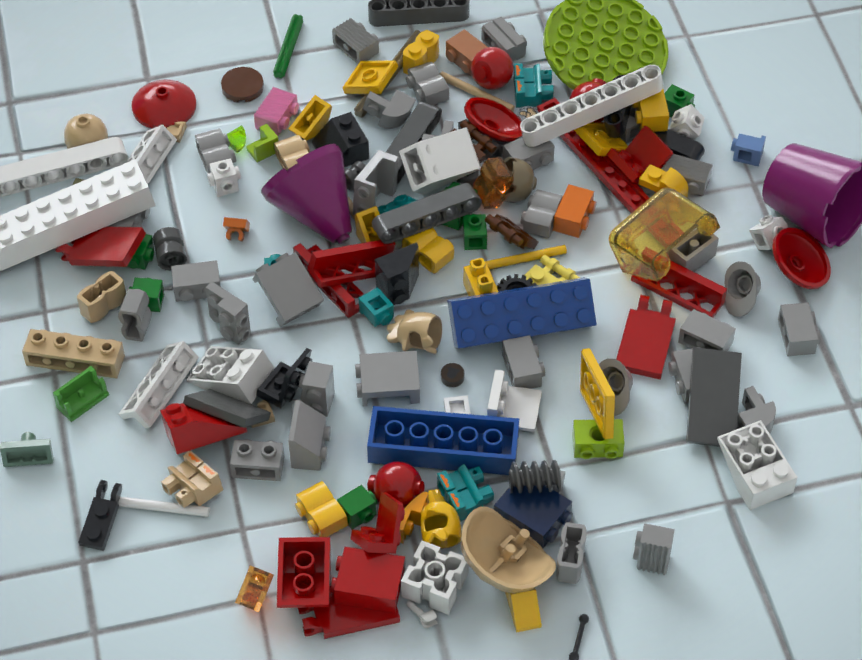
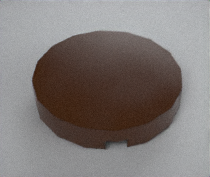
(242, 84)

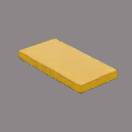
(597, 393)

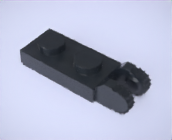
(100, 517)

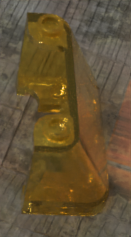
(654, 229)

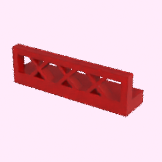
(349, 259)
(689, 282)
(336, 293)

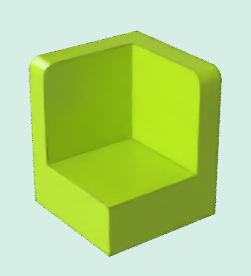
(264, 147)

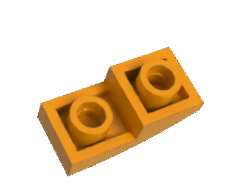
(413, 515)

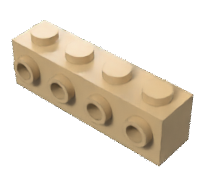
(73, 353)

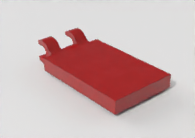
(104, 247)
(647, 339)
(344, 619)

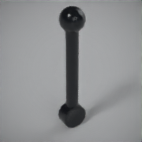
(583, 620)

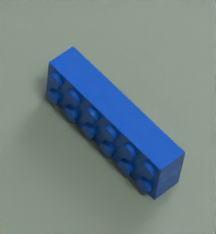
(521, 312)
(442, 439)

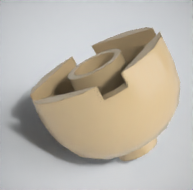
(84, 130)

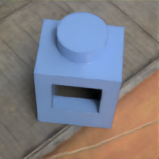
(748, 149)

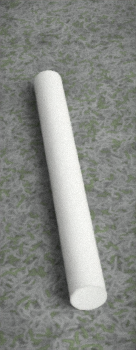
(163, 506)

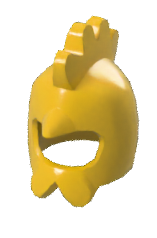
(440, 522)

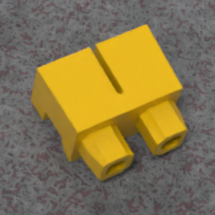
(478, 278)

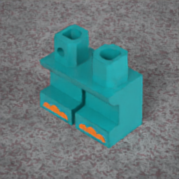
(529, 86)
(461, 490)

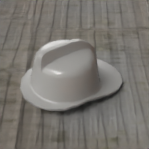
(742, 288)
(619, 381)

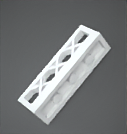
(152, 150)
(159, 384)

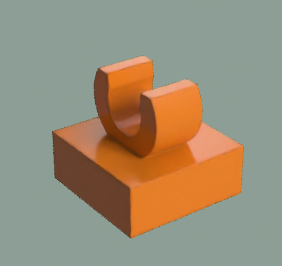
(236, 225)

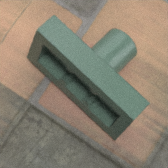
(27, 451)

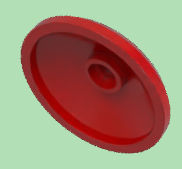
(163, 103)
(493, 119)
(801, 258)

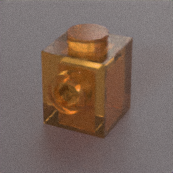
(254, 588)

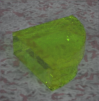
(237, 139)

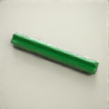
(288, 46)

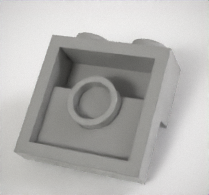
(229, 312)

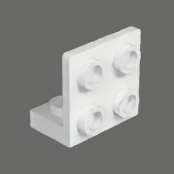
(514, 402)

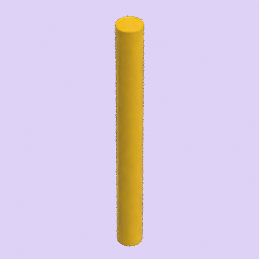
(526, 257)

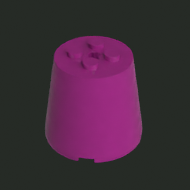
(816, 192)

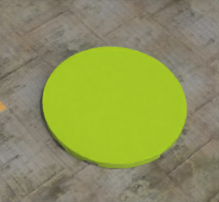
(602, 40)

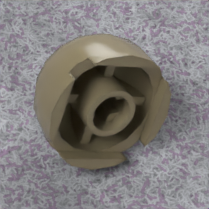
(523, 180)

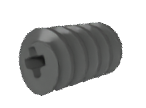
(534, 476)

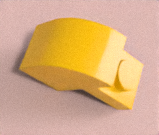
(656, 179)

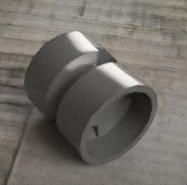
(169, 248)

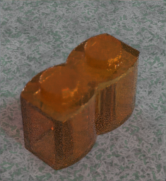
(493, 182)

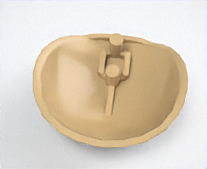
(503, 552)

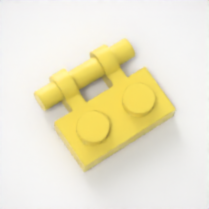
(545, 276)

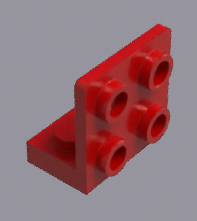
(640, 153)
(387, 534)

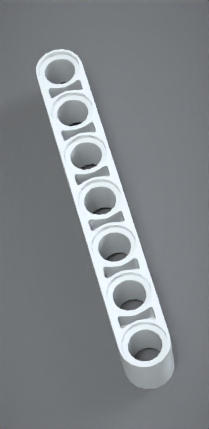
(591, 105)
(62, 165)

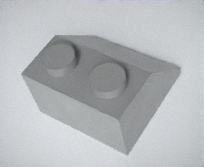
(307, 437)

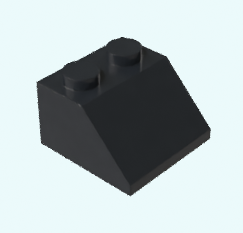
(346, 134)
(398, 273)

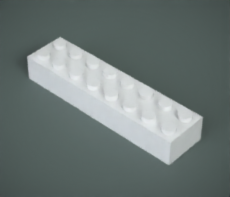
(73, 213)

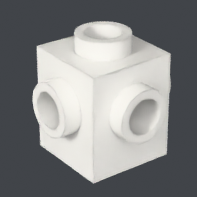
(687, 122)
(224, 177)
(766, 231)

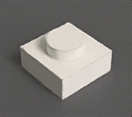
(457, 405)

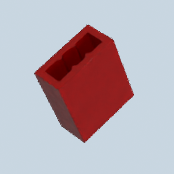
(368, 580)

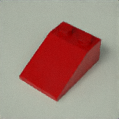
(192, 428)
(304, 572)

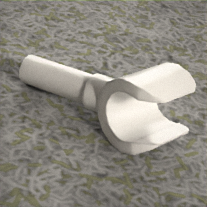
(427, 619)

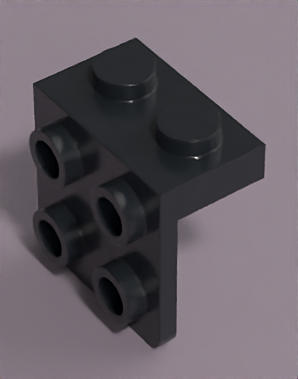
(284, 381)

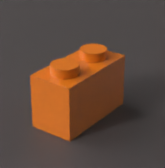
(574, 211)

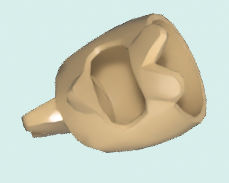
(416, 330)

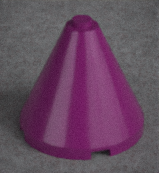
(314, 193)

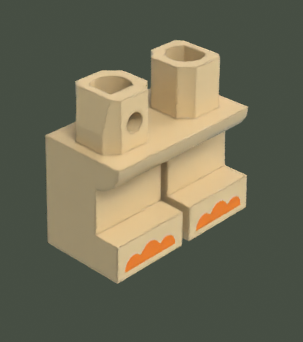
(194, 479)

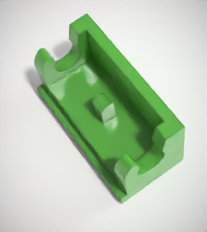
(80, 394)

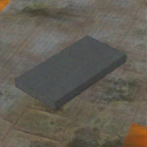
(713, 395)

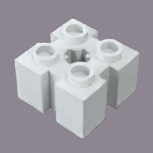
(434, 577)

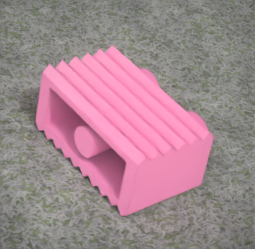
(276, 110)

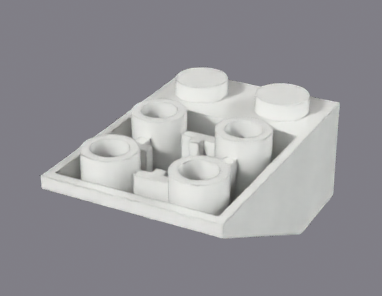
(439, 161)
(232, 371)
(757, 465)

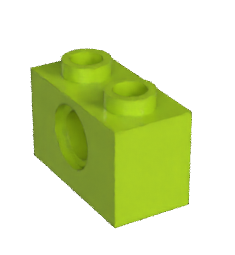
(585, 444)

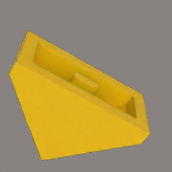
(312, 118)
(363, 225)
(524, 610)

